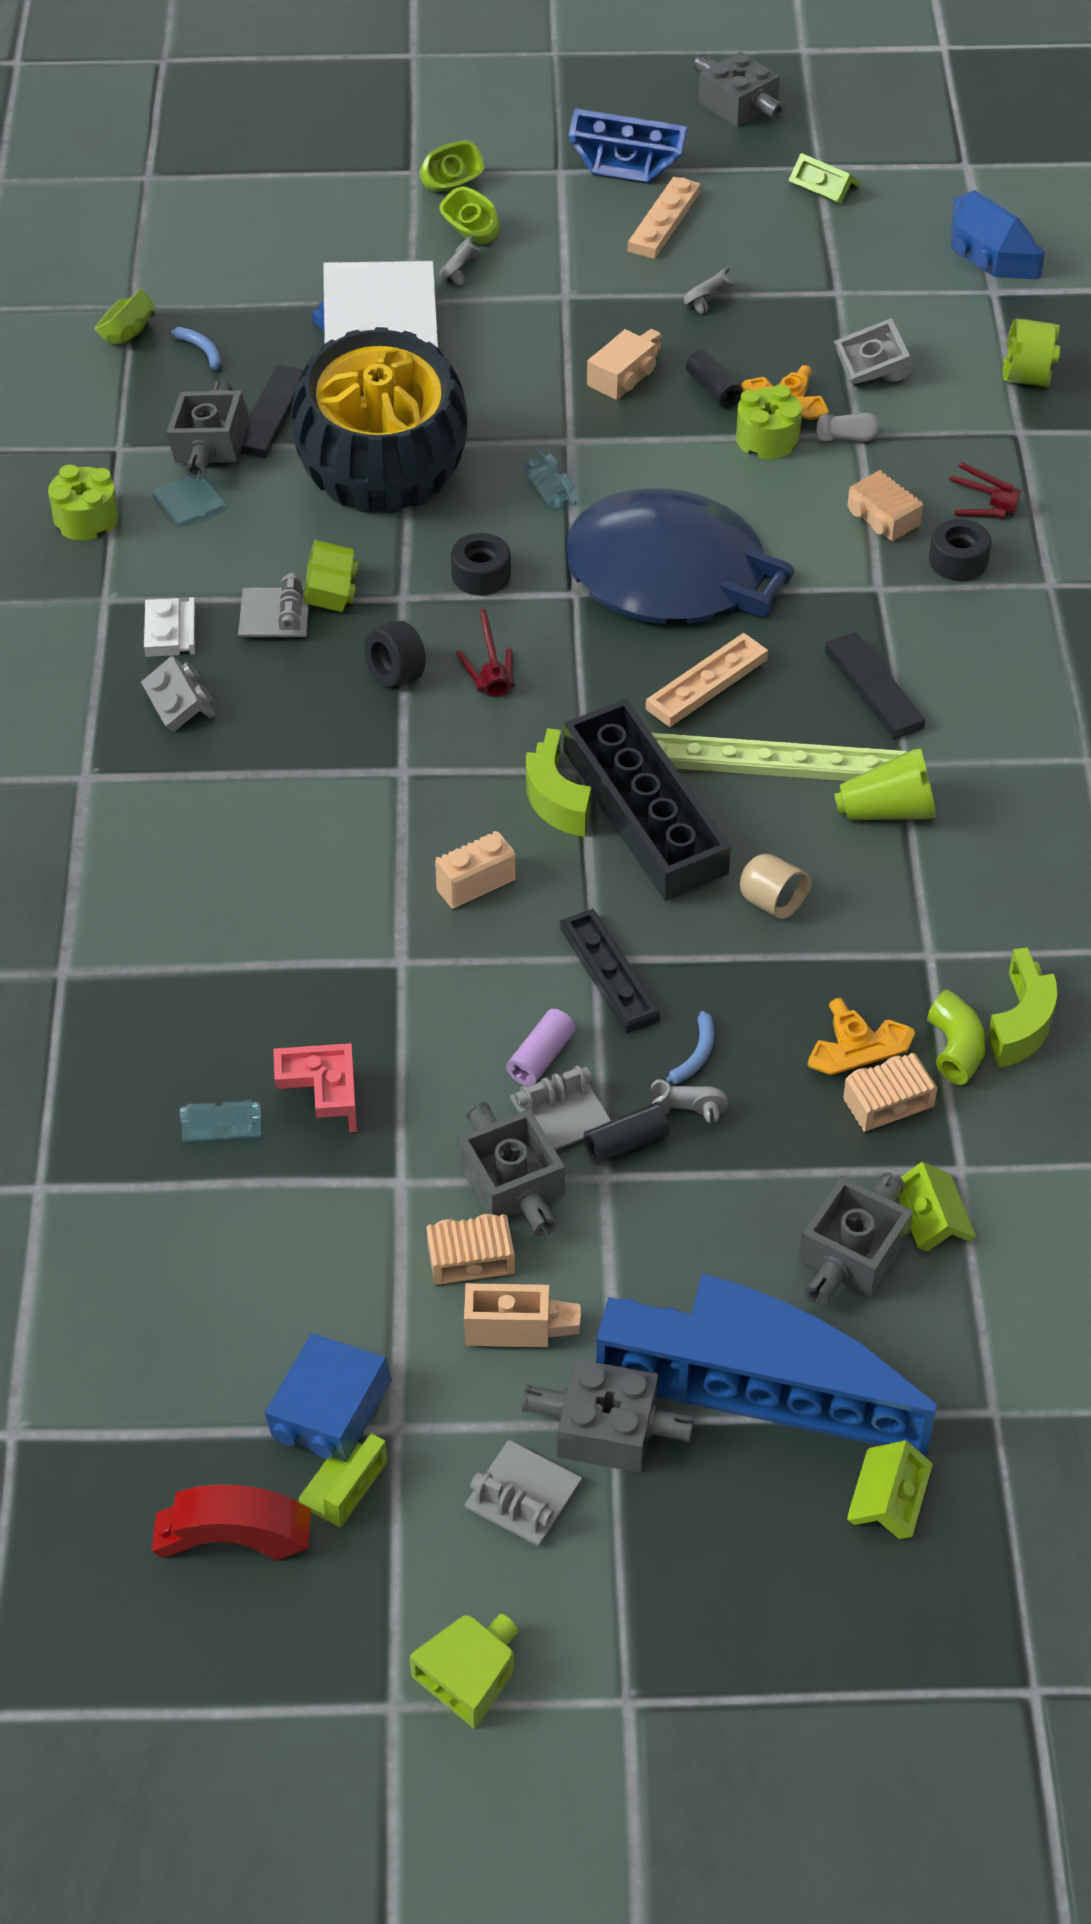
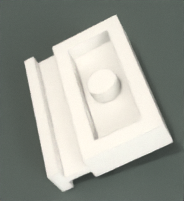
(169, 627)

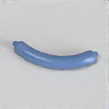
(202, 342)
(701, 1053)

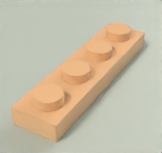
(664, 217)
(706, 679)

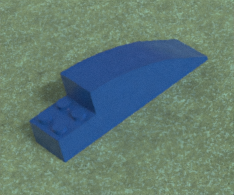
(765, 1363)

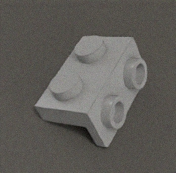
(177, 693)

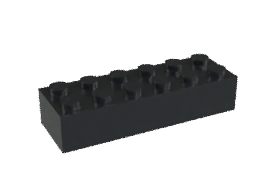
(646, 799)

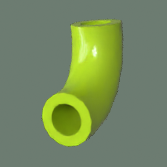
(963, 1035)

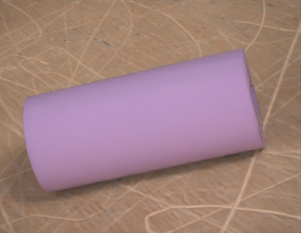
(541, 1047)

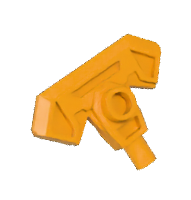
(812, 406)
(857, 1042)

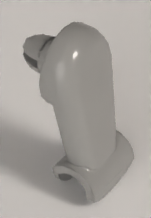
(464, 252)
(699, 293)
(848, 427)
(701, 1099)

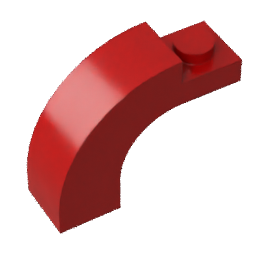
(232, 1515)

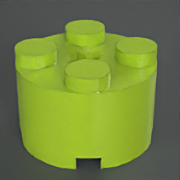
(1031, 352)
(768, 422)
(83, 502)

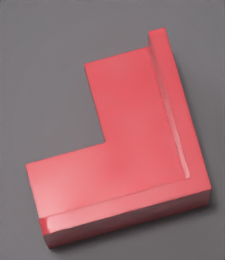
(327, 1070)

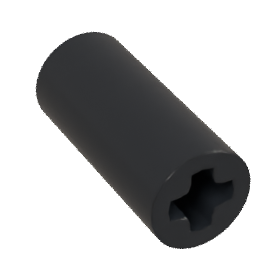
(714, 379)
(626, 1133)

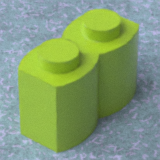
(329, 576)

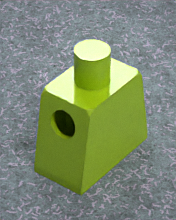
(467, 1665)

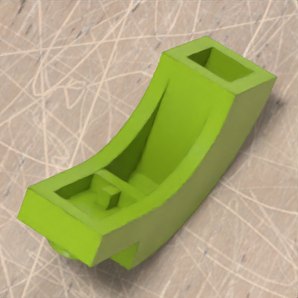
(550, 794)
(1024, 1028)

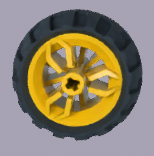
(379, 420)

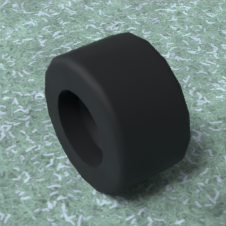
(959, 549)
(480, 563)
(394, 654)

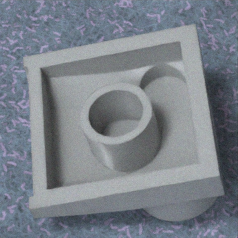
(874, 353)

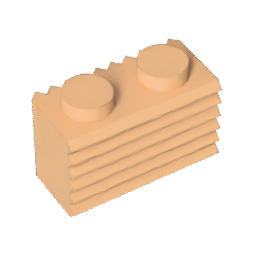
(885, 505)
(475, 869)
(889, 1091)
(470, 1249)

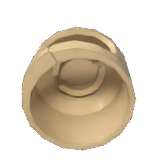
(764, 880)

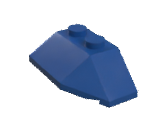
(625, 145)
(994, 238)

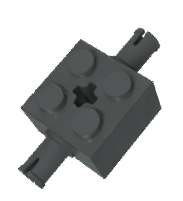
(738, 88)
(208, 428)
(512, 1166)
(855, 1237)
(607, 1415)

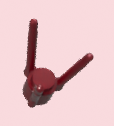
(1003, 494)
(495, 677)

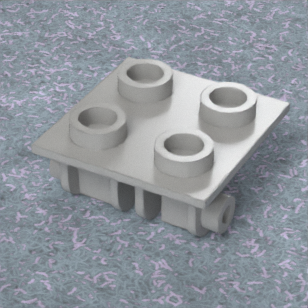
(274, 610)
(563, 1106)
(522, 1492)

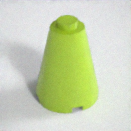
(889, 791)

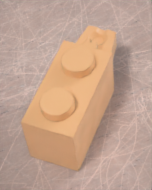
(623, 362)
(516, 1315)

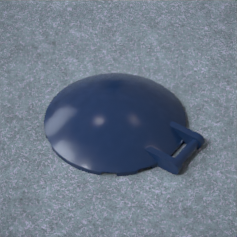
(671, 557)

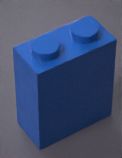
(328, 1397)

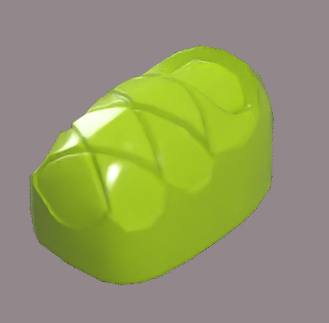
(451, 166)
(471, 215)
(126, 318)

